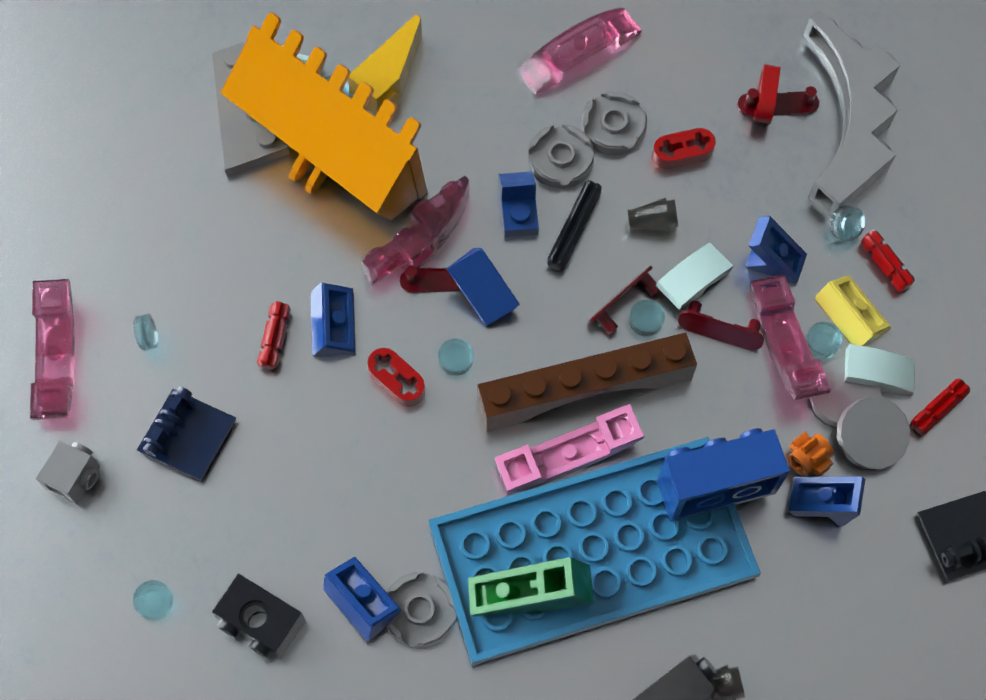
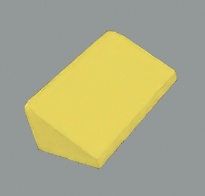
(852, 311)

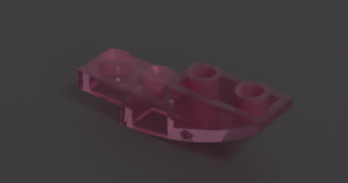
(430, 228)

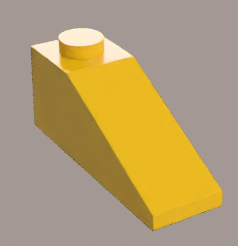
(389, 65)

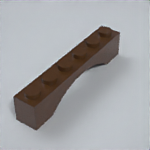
(639, 366)

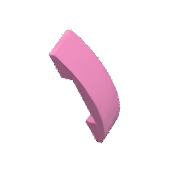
(571, 451)

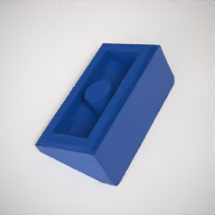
(483, 286)
(332, 320)
(360, 598)

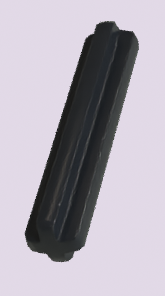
(574, 225)

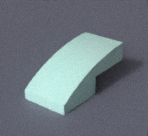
(694, 275)
(879, 368)

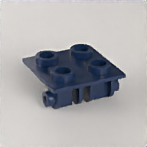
(186, 433)

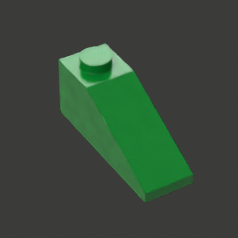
(532, 588)

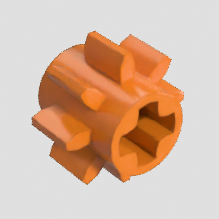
(810, 455)

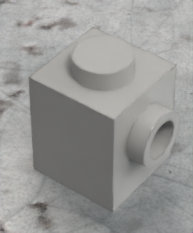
(69, 471)

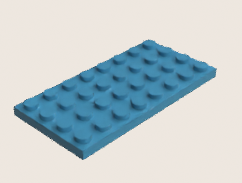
(604, 520)

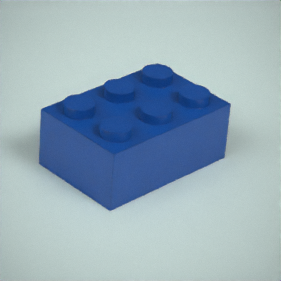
(722, 473)

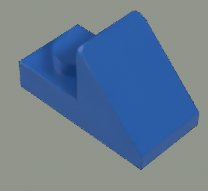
(518, 204)
(775, 251)
(828, 497)

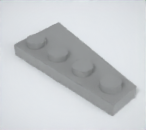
(242, 137)

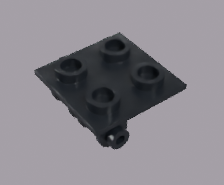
(958, 535)

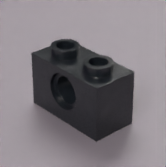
(246, 598)

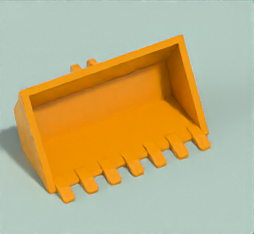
(325, 122)

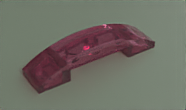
(576, 45)
(785, 339)
(53, 349)

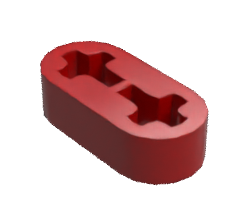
(767, 94)
(683, 148)
(391, 383)

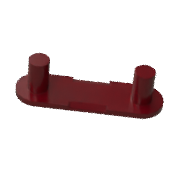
(786, 103)
(427, 280)
(602, 316)
(734, 334)

